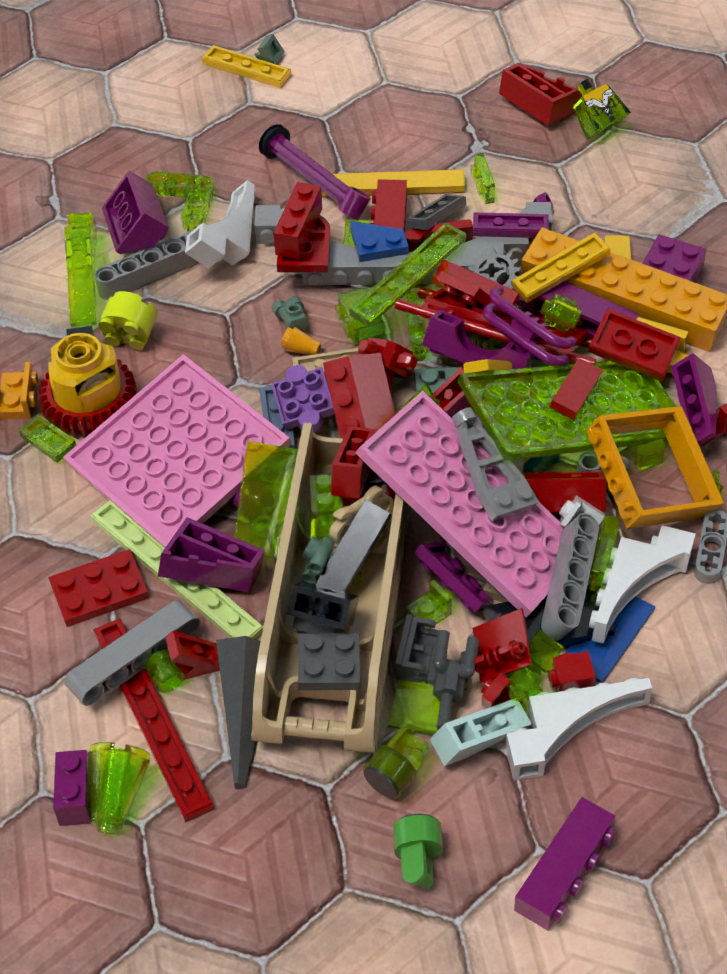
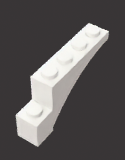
(226, 238)
(635, 569)
(564, 714)

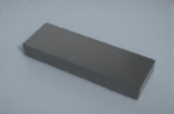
(436, 212)

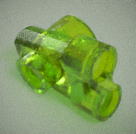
(524, 684)

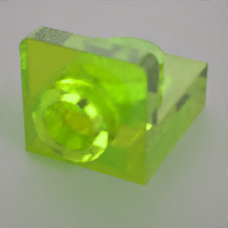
(433, 605)

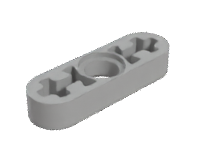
(705, 554)

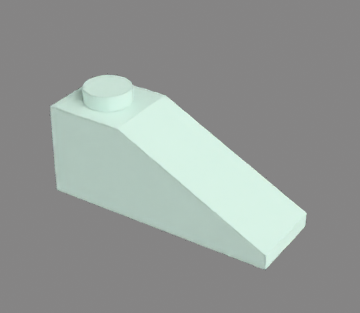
(478, 731)

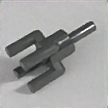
(450, 676)

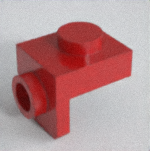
(496, 691)

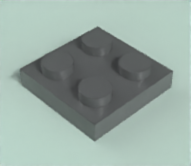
(328, 661)

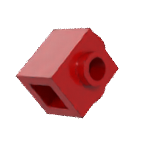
(571, 671)

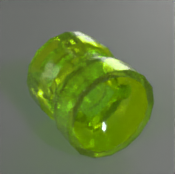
(165, 673)

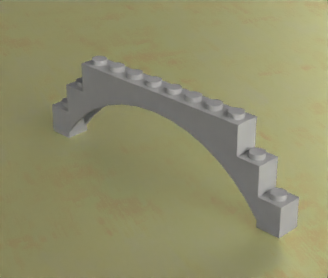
(347, 270)

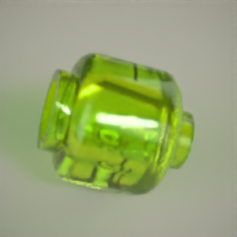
(561, 312)

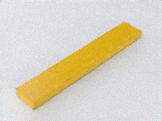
(417, 181)

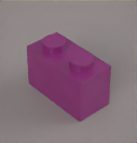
(72, 788)

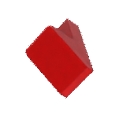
(192, 654)

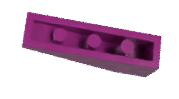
(697, 395)

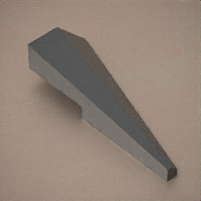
(237, 671)

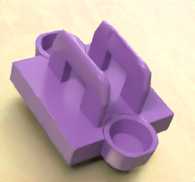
(303, 398)

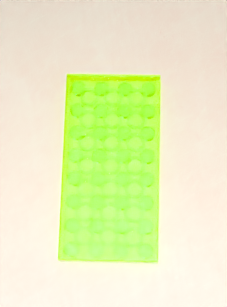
(523, 425)

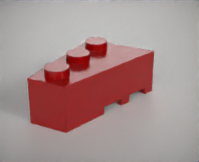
(538, 95)

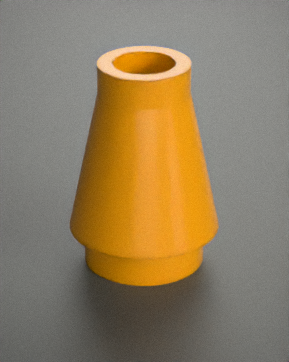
(299, 342)

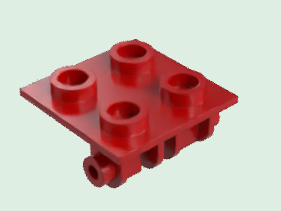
(502, 646)

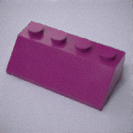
(134, 215)

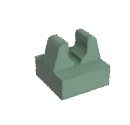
(270, 50)

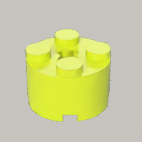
(127, 320)

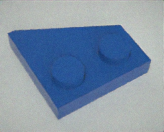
(377, 241)

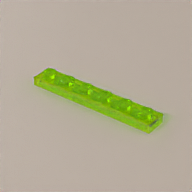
(407, 274)

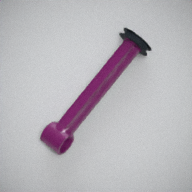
(276, 143)

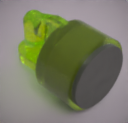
(390, 770)

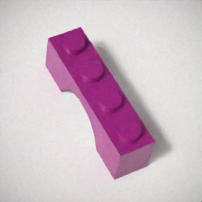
(448, 337)

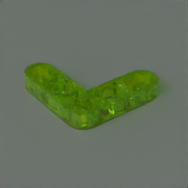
(193, 194)

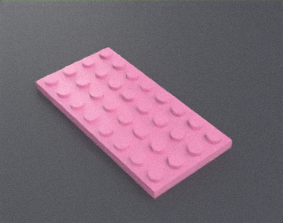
(428, 470)

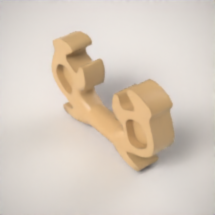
(346, 514)

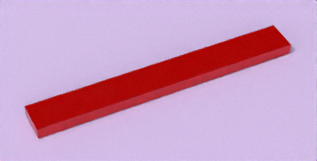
(160, 735)

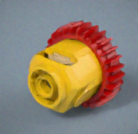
(84, 384)

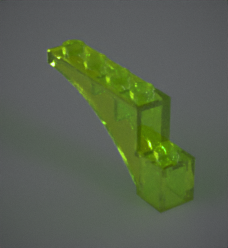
(80, 263)

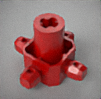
(397, 359)

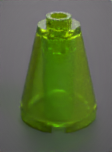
(114, 783)

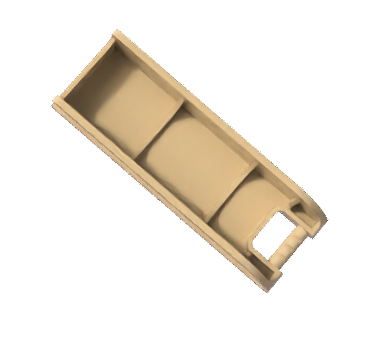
(374, 620)

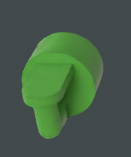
(417, 844)

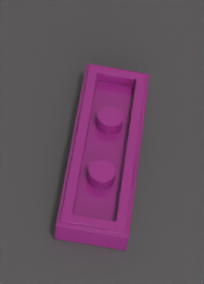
(509, 224)

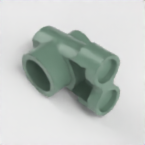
(291, 312)
(318, 554)

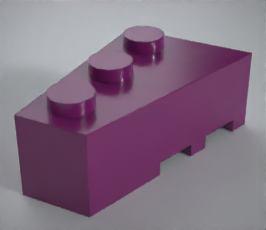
(210, 558)

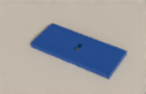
(626, 627)

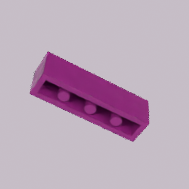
(591, 306)
(565, 863)

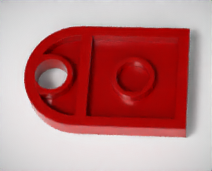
(315, 255)

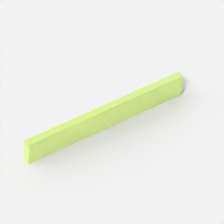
(203, 598)

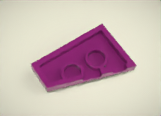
(435, 559)

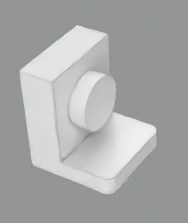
(572, 509)

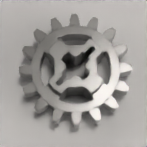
(491, 268)

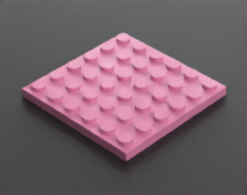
(173, 450)

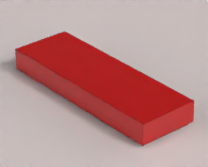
(575, 388)

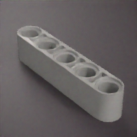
(144, 267)
(570, 577)
(129, 653)

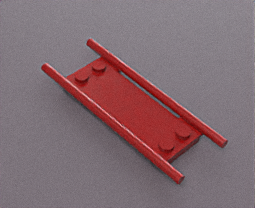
(476, 323)

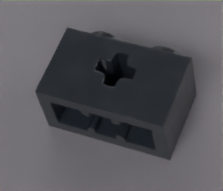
(323, 605)

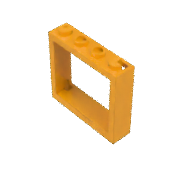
(685, 450)

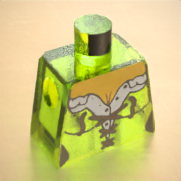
(598, 109)

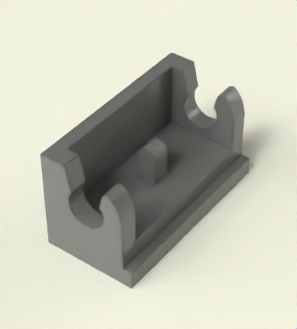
(415, 649)

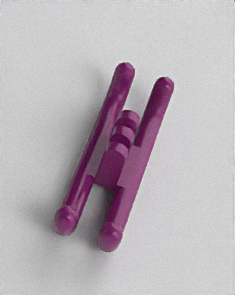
(525, 329)

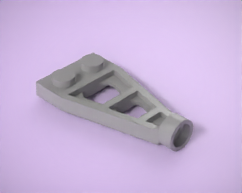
(501, 500)

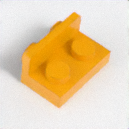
(18, 393)

